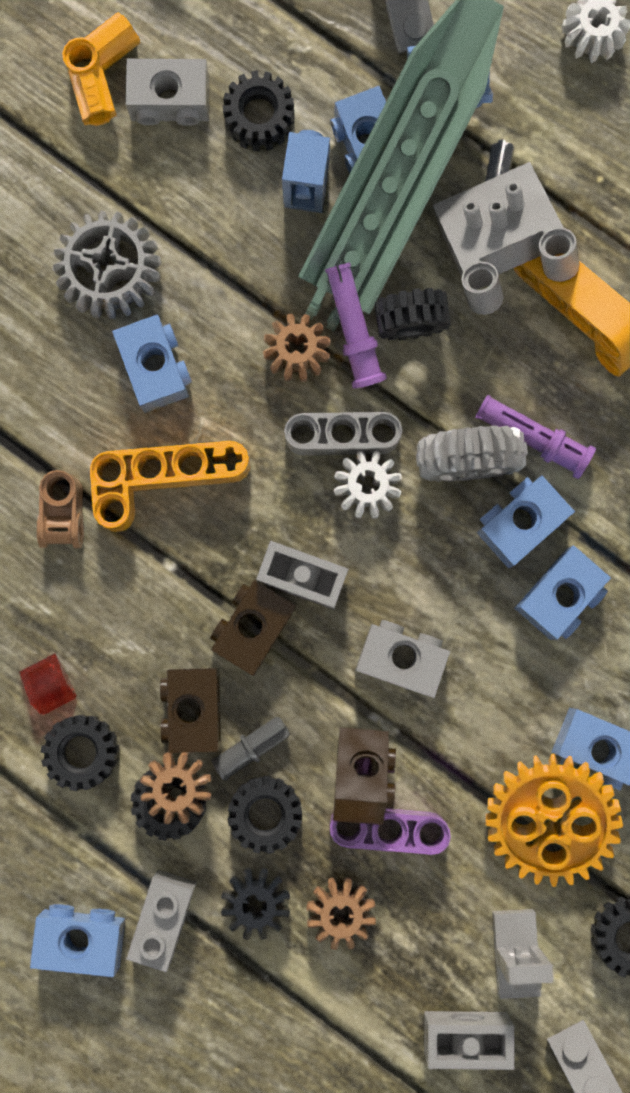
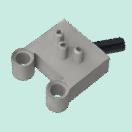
(503, 227)

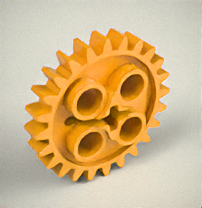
(580, 843)

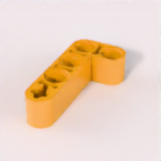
(590, 307)
(170, 476)

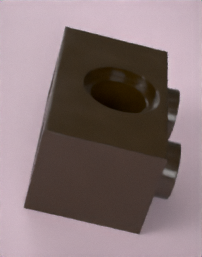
(251, 652)
(197, 735)
(358, 797)

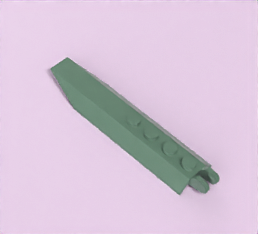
(406, 153)

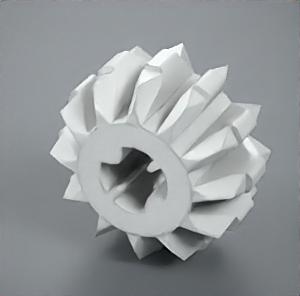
(591, 40)
(380, 479)

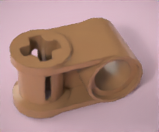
(60, 514)

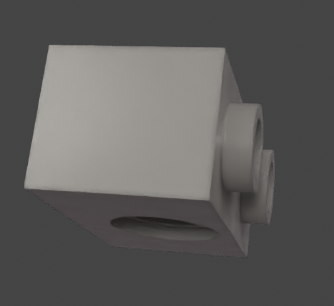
(151, 77)
(302, 575)
(428, 661)
(161, 920)
(468, 1040)

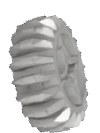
(77, 255)
(471, 453)

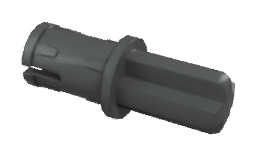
(250, 748)

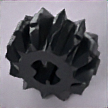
(247, 915)

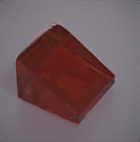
(47, 685)

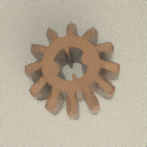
(295, 361)
(185, 799)
(341, 927)

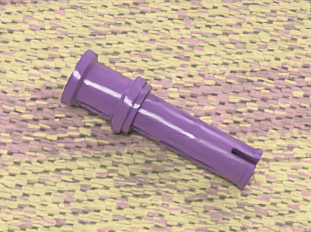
(358, 346)
(553, 445)

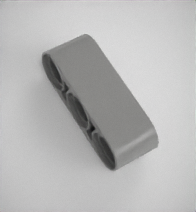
(360, 423)

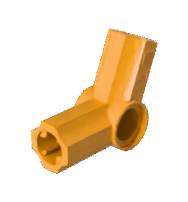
(104, 48)

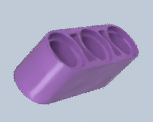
(407, 839)

